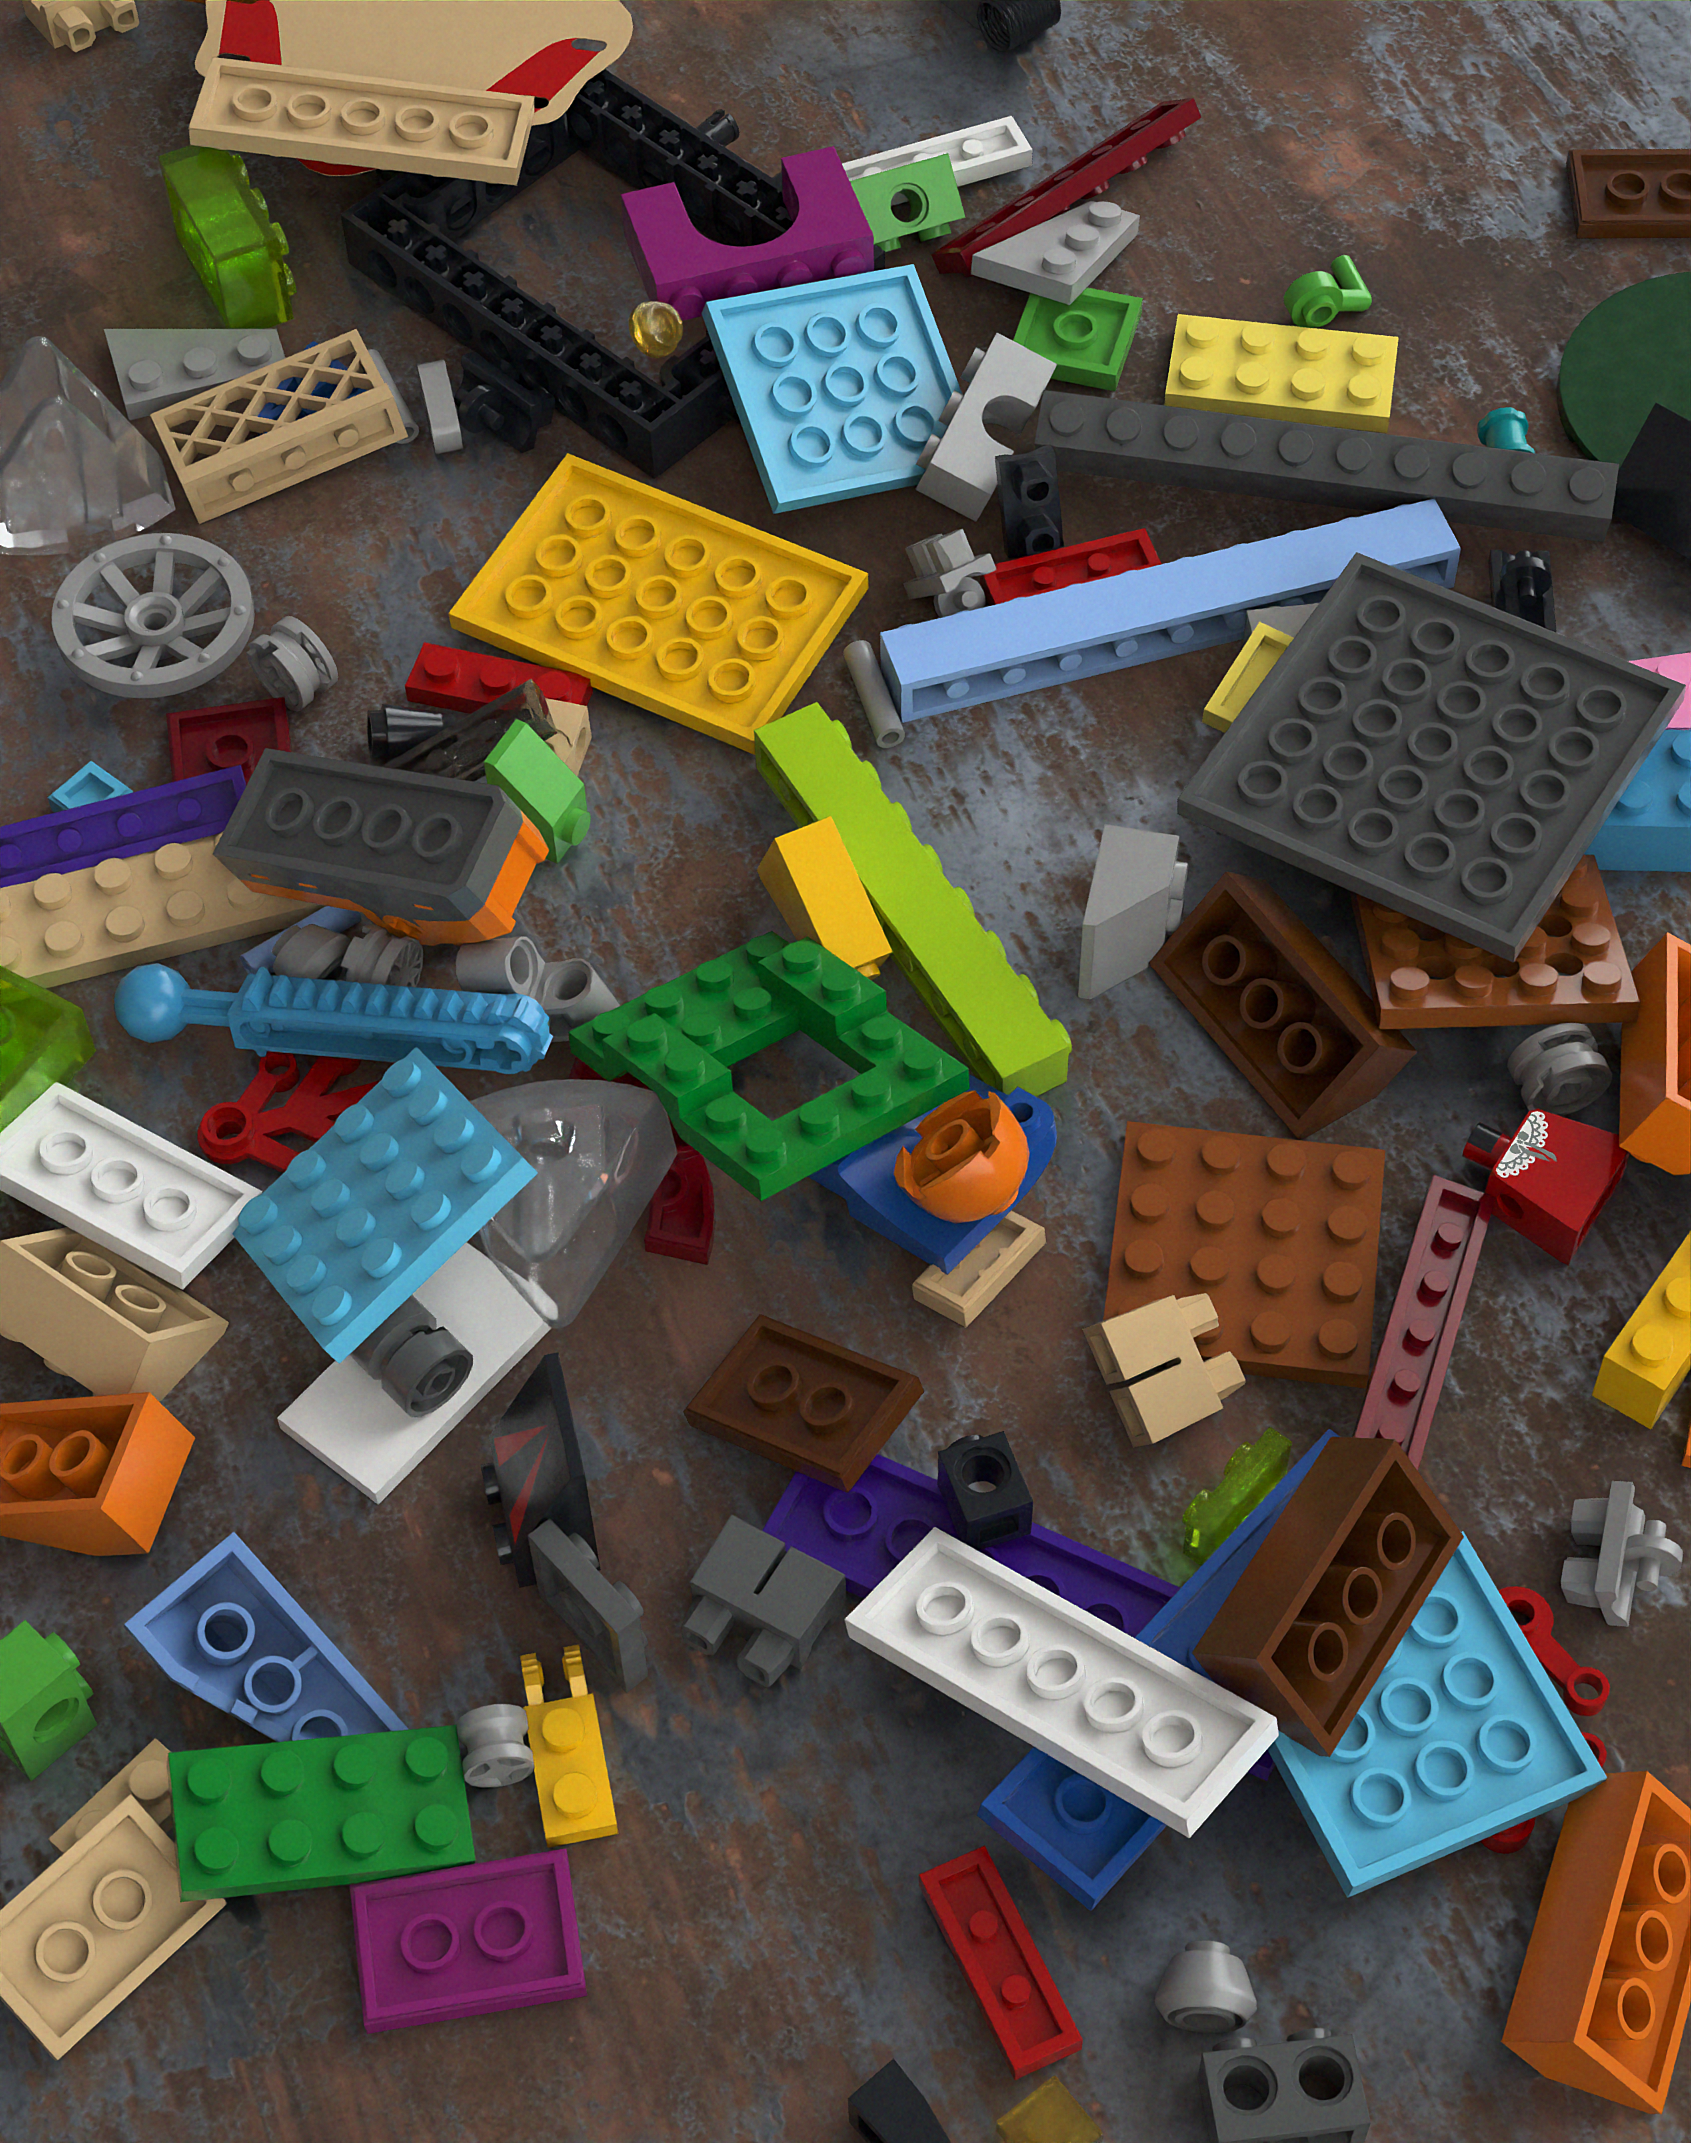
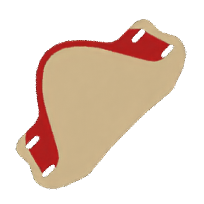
(453, 43)

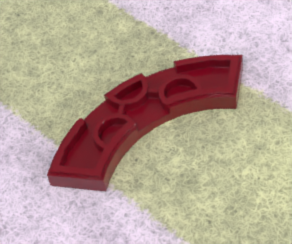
(683, 1205)

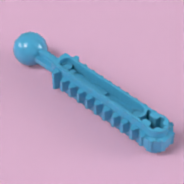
(341, 1018)

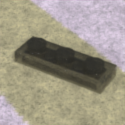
(464, 746)

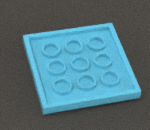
(834, 383)
(380, 1203)
(1446, 1744)

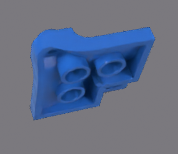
(877, 1201)

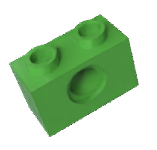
(931, 194)
(40, 1699)

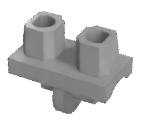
(945, 570)
(1624, 1551)

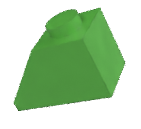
(540, 788)

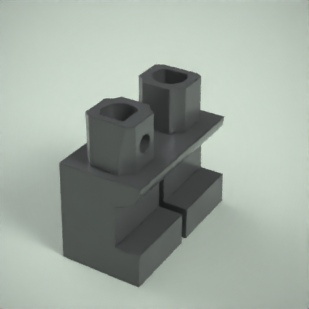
(764, 1597)

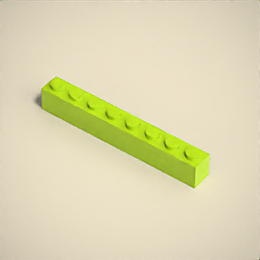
(927, 922)

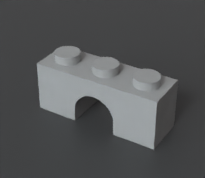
(1001, 391)

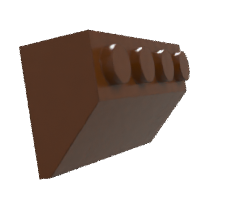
(1280, 1005)
(1331, 1590)

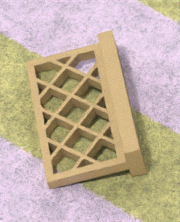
(291, 448)

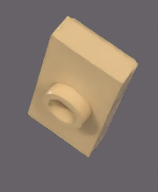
(982, 1272)

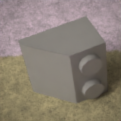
(1129, 906)

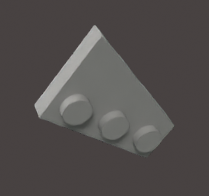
(1061, 253)
(174, 364)

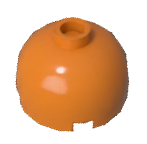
(967, 1159)

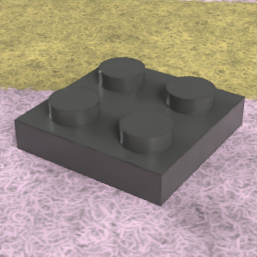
(594, 1610)

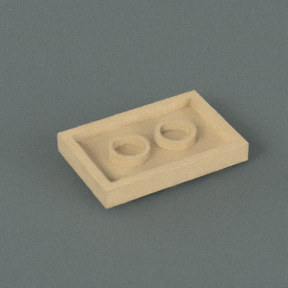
(94, 1927)

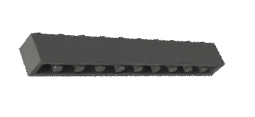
(1327, 465)

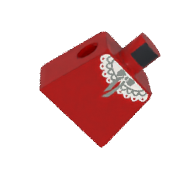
(1549, 1177)

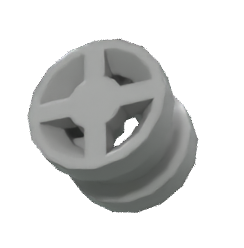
(495, 1745)

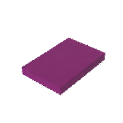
(467, 1941)

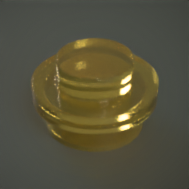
(655, 328)

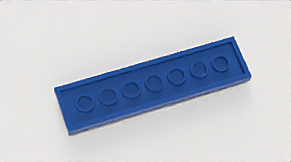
(1069, 1822)

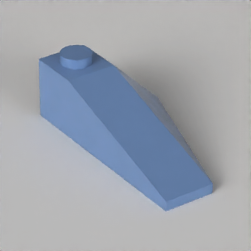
(255, 1652)

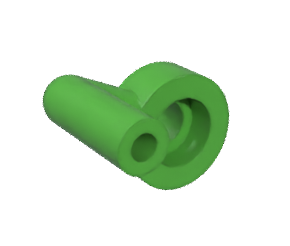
(1317, 299)

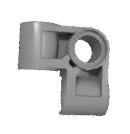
(565, 989)

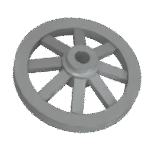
(154, 621)

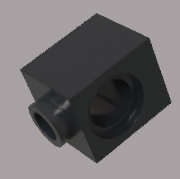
(991, 1516)

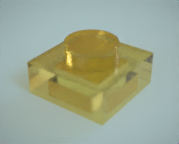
(1048, 2117)

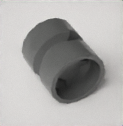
(414, 1359)

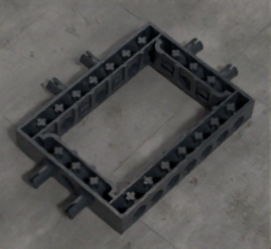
(406, 245)

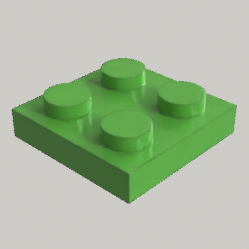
(1083, 338)

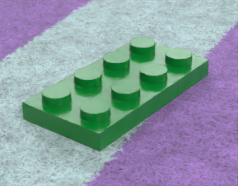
(318, 1812)

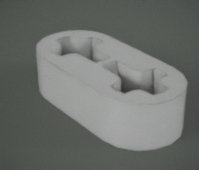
(439, 406)

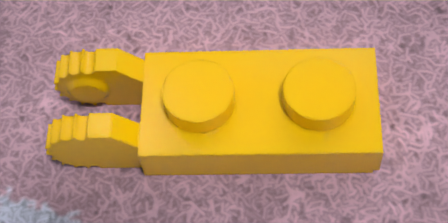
(568, 1756)

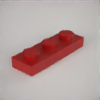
(1069, 566)
(471, 680)
(1000, 1962)

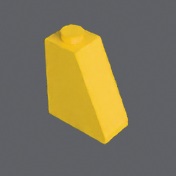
(823, 896)

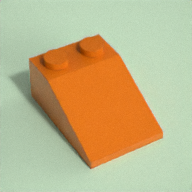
(89, 1471)

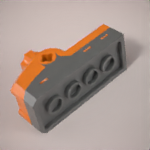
(387, 842)

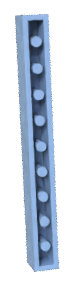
(1146, 611)

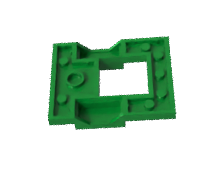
(733, 1006)

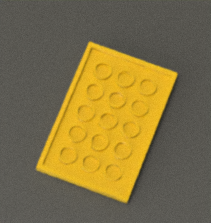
(660, 601)

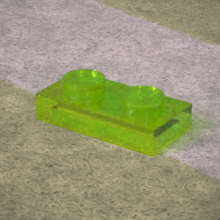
(1248, 1480)

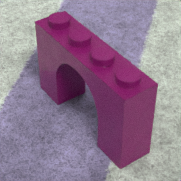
(687, 269)

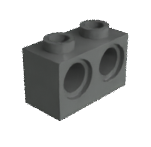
(1275, 2074)

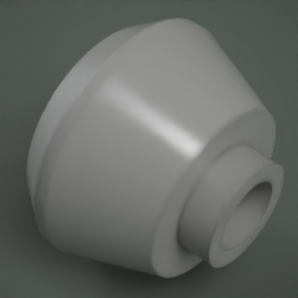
(310, 953)
(1206, 1990)

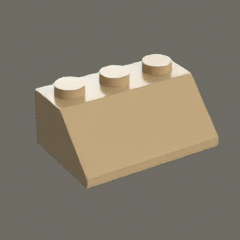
(100, 1315)

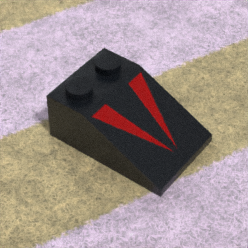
(537, 1469)

